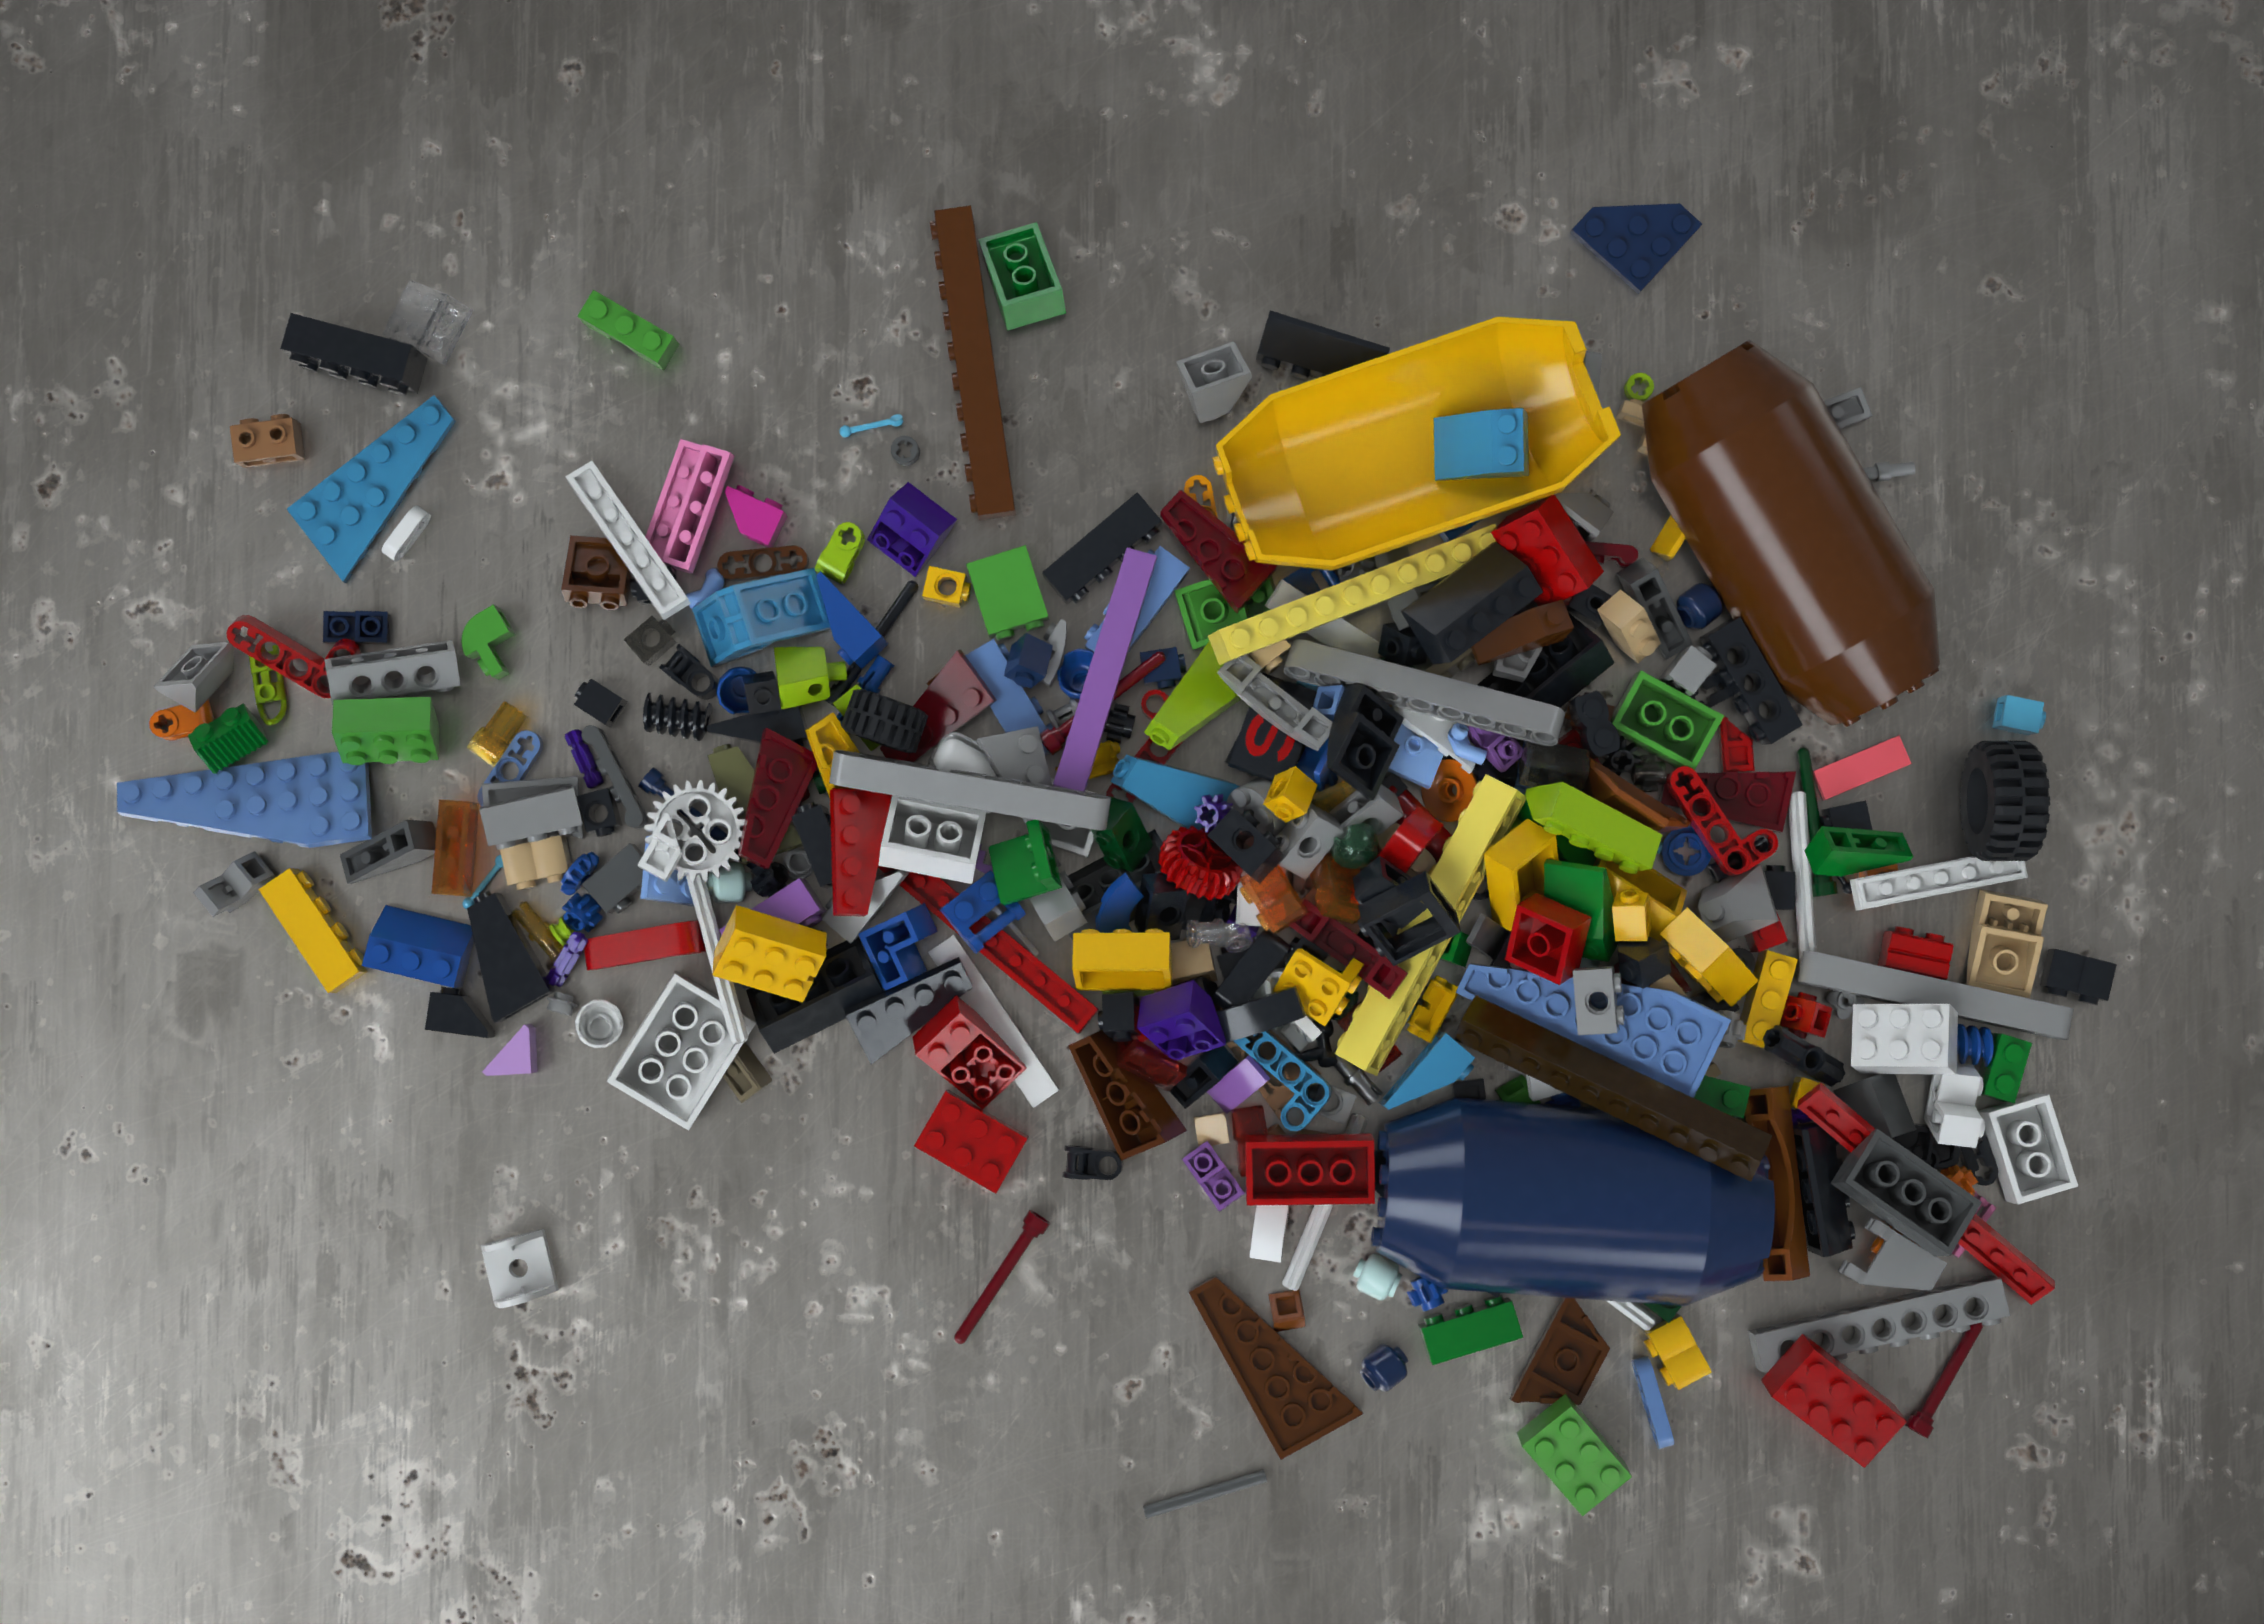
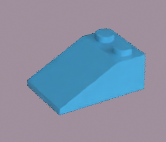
(1481, 445)
(1434, 1068)

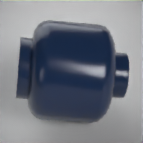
(1699, 606)
(1384, 1368)

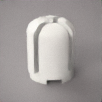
(960, 753)

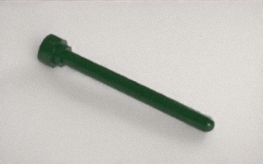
(1823, 884)

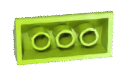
(1594, 826)

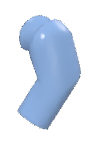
(713, 582)
(1461, 745)

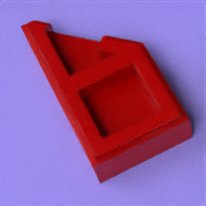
(1735, 748)

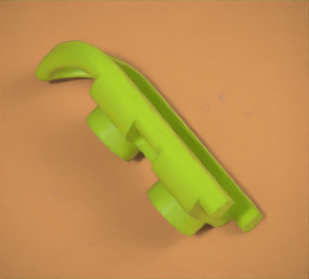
(268, 690)

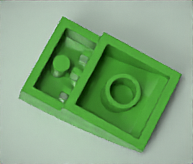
(1207, 611)

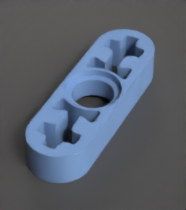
(516, 747)
(1652, 1402)

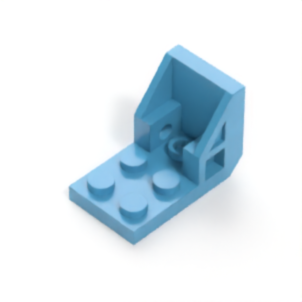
(760, 613)

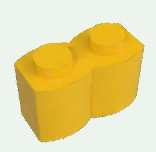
(1677, 1352)

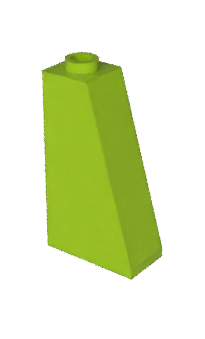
(1193, 702)

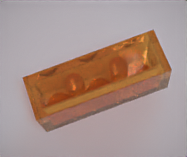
(455, 848)

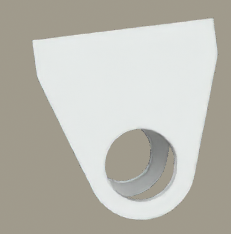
(513, 1289)

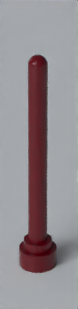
(1054, 738)
(1033, 1226)
(1922, 1421)

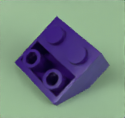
(911, 528)
(1181, 1021)

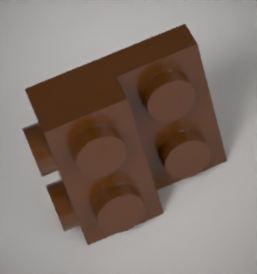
(595, 574)

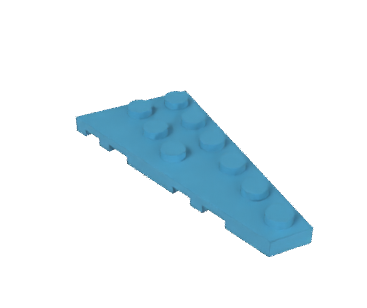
(363, 494)

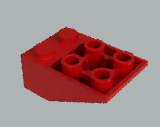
(967, 1052)

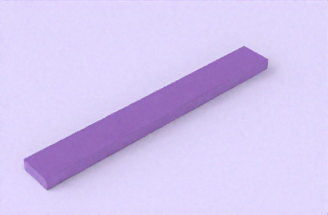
(1105, 670)

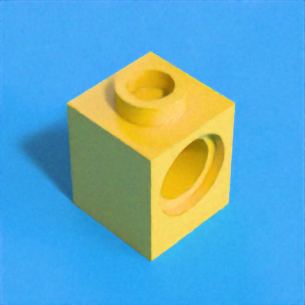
(936, 577)
(1290, 794)
(1631, 916)

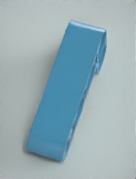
(1298, 1087)

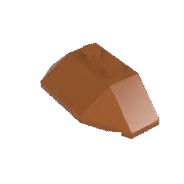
(1630, 800)

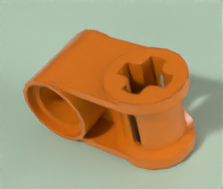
(183, 721)

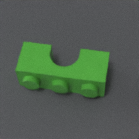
(629, 329)

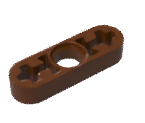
(740, 573)

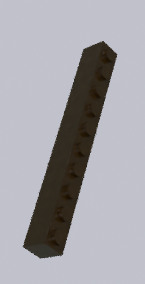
(1613, 1088)

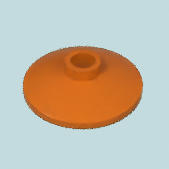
(1440, 798)

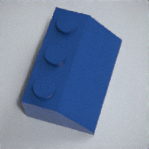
(420, 947)

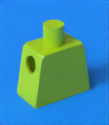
(805, 675)

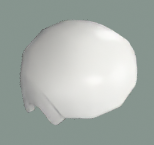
(599, 1023)

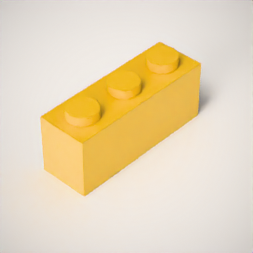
(1768, 996)

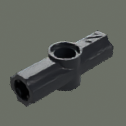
(1803, 1056)

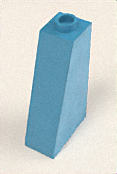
(1168, 788)

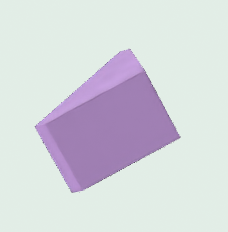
(517, 1056)

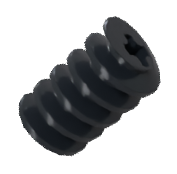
(676, 718)

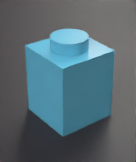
(2019, 715)

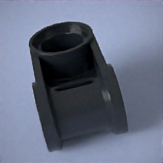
(687, 670)
(1089, 1163)

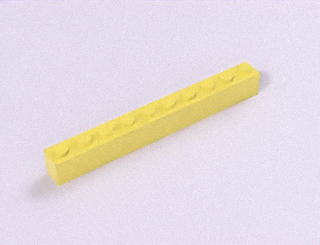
(1347, 597)
(1458, 877)

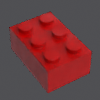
(1550, 548)
(971, 1141)

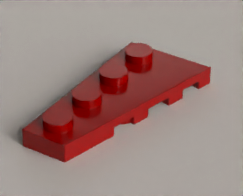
(856, 840)

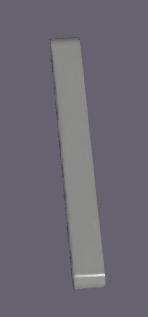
(1427, 692)
(970, 790)
(1911, 988)

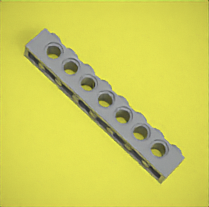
(1986, 1290)

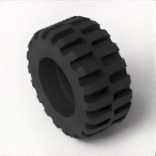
(2004, 800)

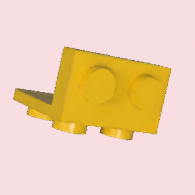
(1319, 985)

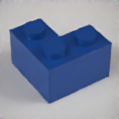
(893, 946)

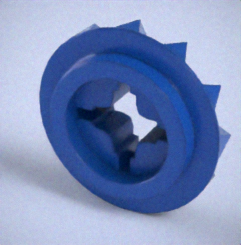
(1674, 861)
(579, 873)

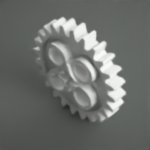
(719, 813)

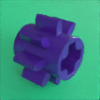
(1204, 811)

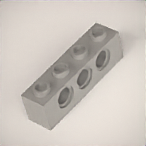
(406, 660)

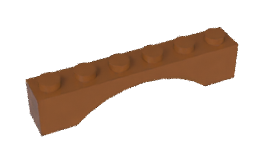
(1771, 1112)

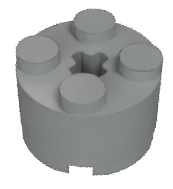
(1251, 798)

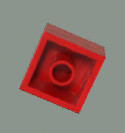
(1547, 938)

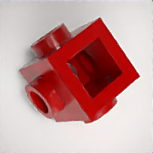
(1806, 1016)

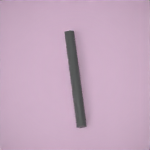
(1205, 1494)

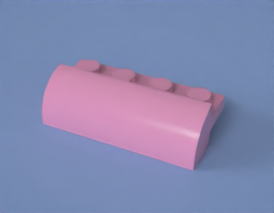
(688, 503)

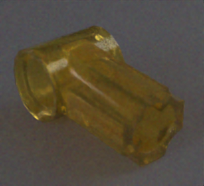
(492, 741)

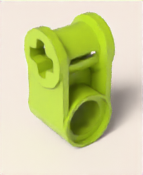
(838, 558)

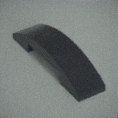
(1261, 1014)

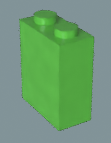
(1008, 593)

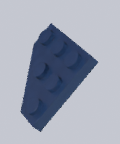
(1636, 238)

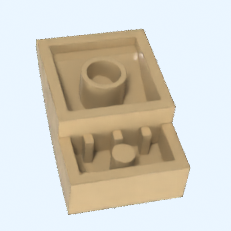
(2005, 942)

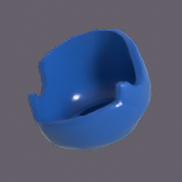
(1074, 672)
(731, 690)

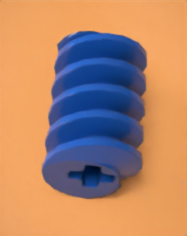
(1974, 1043)

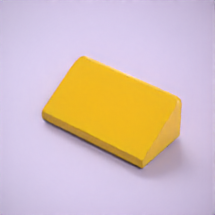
(1668, 540)

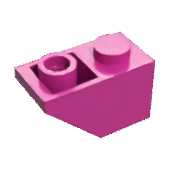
(754, 518)

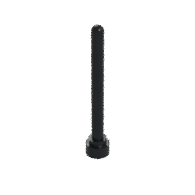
(883, 628)

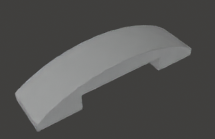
(1274, 703)

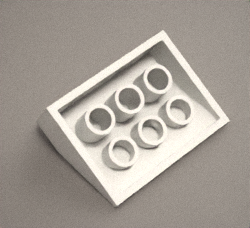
(678, 1052)

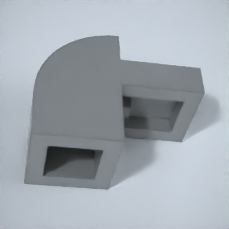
(235, 885)

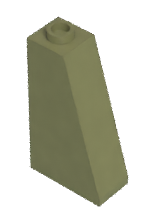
(736, 775)

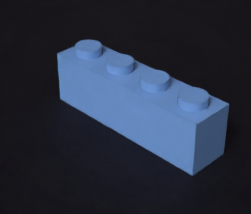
(1166, 578)
(1013, 705)

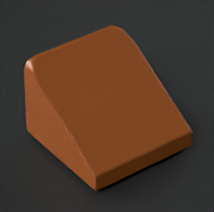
(1287, 1310)

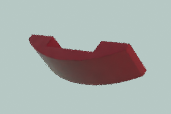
(1346, 945)

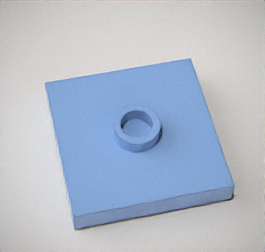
(1415, 758)

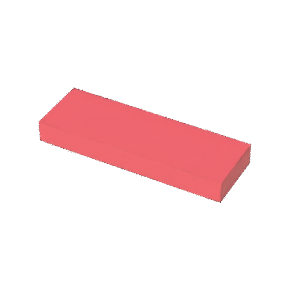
(1861, 767)

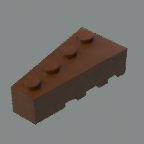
(1128, 1105)

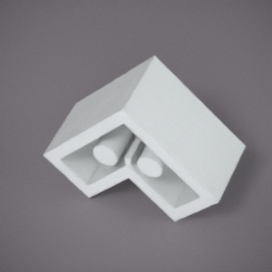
(1952, 1107)

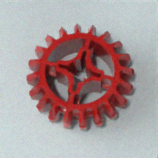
(1198, 864)

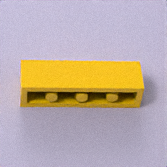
(313, 929)

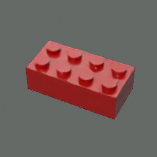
(1310, 1169)
(1833, 1400)

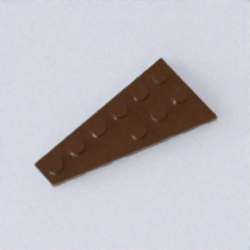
(1282, 1387)

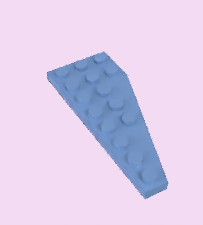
(283, 800)
(1662, 1030)

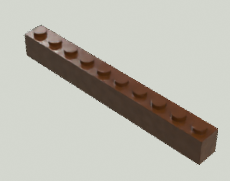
(974, 363)

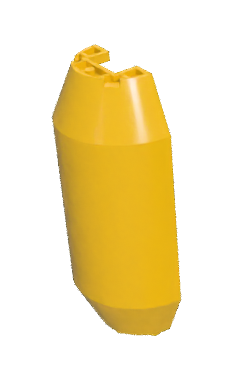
(1350, 456)

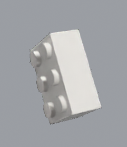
(932, 839)
(1904, 1039)
(2028, 1148)

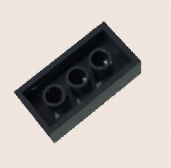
(353, 354)

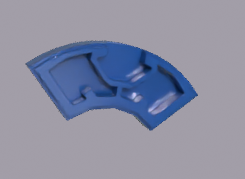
(1117, 905)

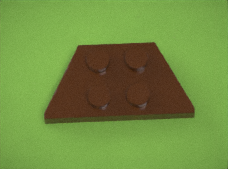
(1563, 1359)

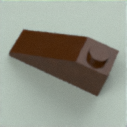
(1525, 632)

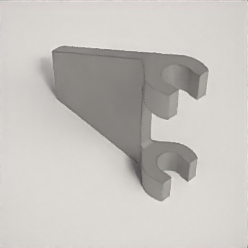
(1897, 1262)

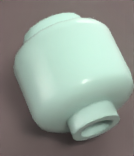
(731, 885)
(1377, 1276)

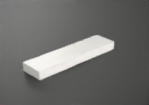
(1335, 634)

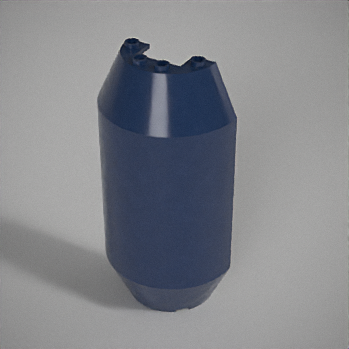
(1564, 1206)

